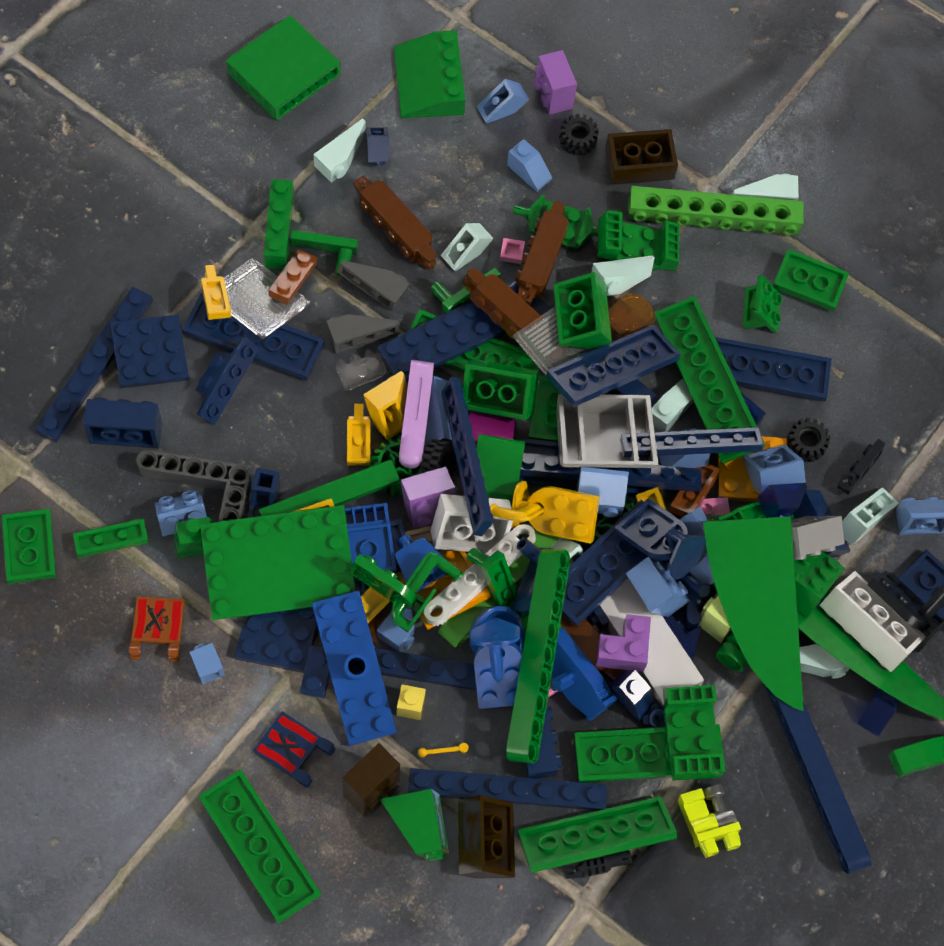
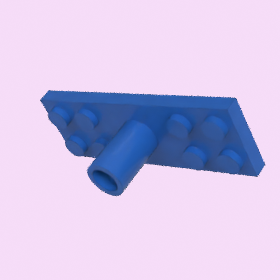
(361, 696)

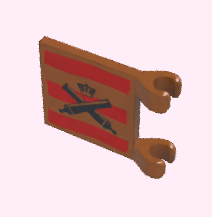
(157, 623)

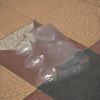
(361, 370)

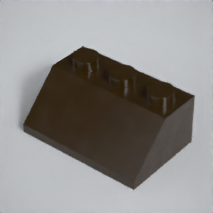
(486, 837)

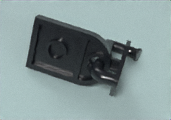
(907, 606)

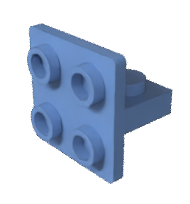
(179, 509)

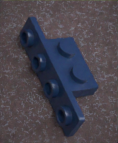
(223, 378)

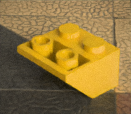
(387, 405)

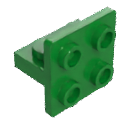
(762, 306)

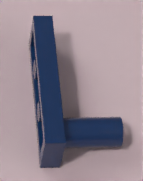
(524, 595)

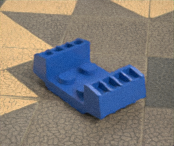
(371, 536)

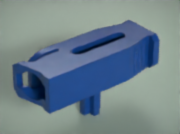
(579, 678)

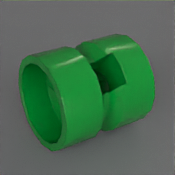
(731, 654)

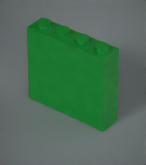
(283, 67)

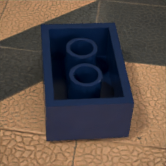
(123, 423)

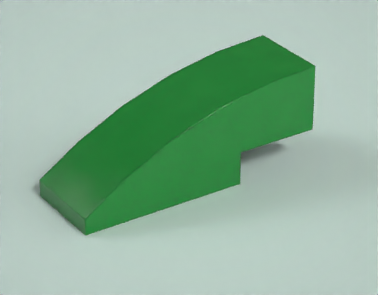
(918, 756)

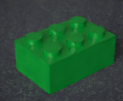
(500, 389)
(814, 580)

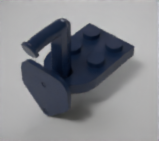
(652, 529)

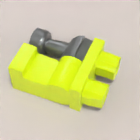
(711, 827)

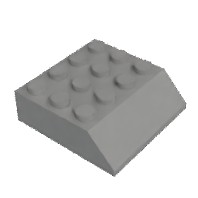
(593, 430)

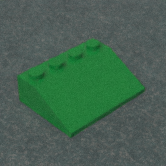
(430, 76)

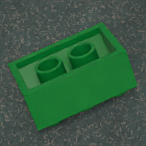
(582, 312)

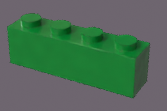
(279, 224)

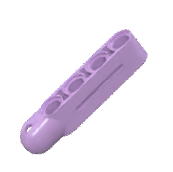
(416, 413)

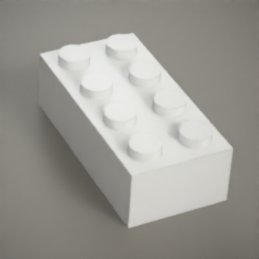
(871, 621)

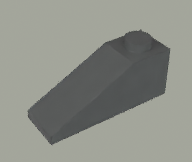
(378, 283)
(355, 331)

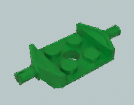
(580, 224)

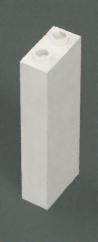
(667, 660)

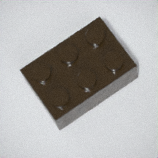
(641, 156)
(371, 780)

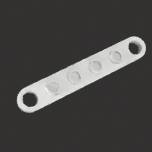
(473, 582)

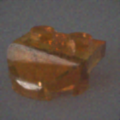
(630, 314)

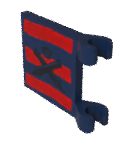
(289, 746)

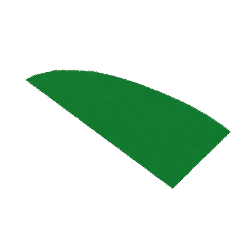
(758, 594)
(900, 683)

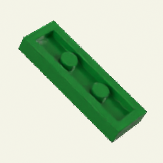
(110, 538)

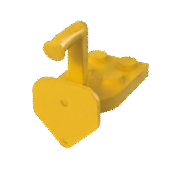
(565, 514)

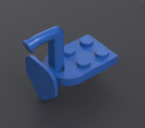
(496, 670)

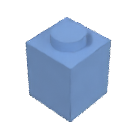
(207, 662)

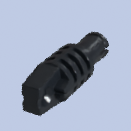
(596, 865)

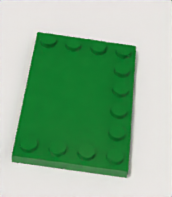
(276, 561)

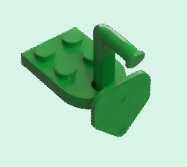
(402, 595)

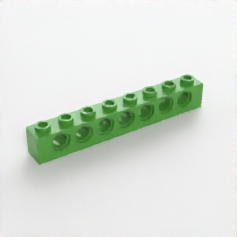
(724, 204)

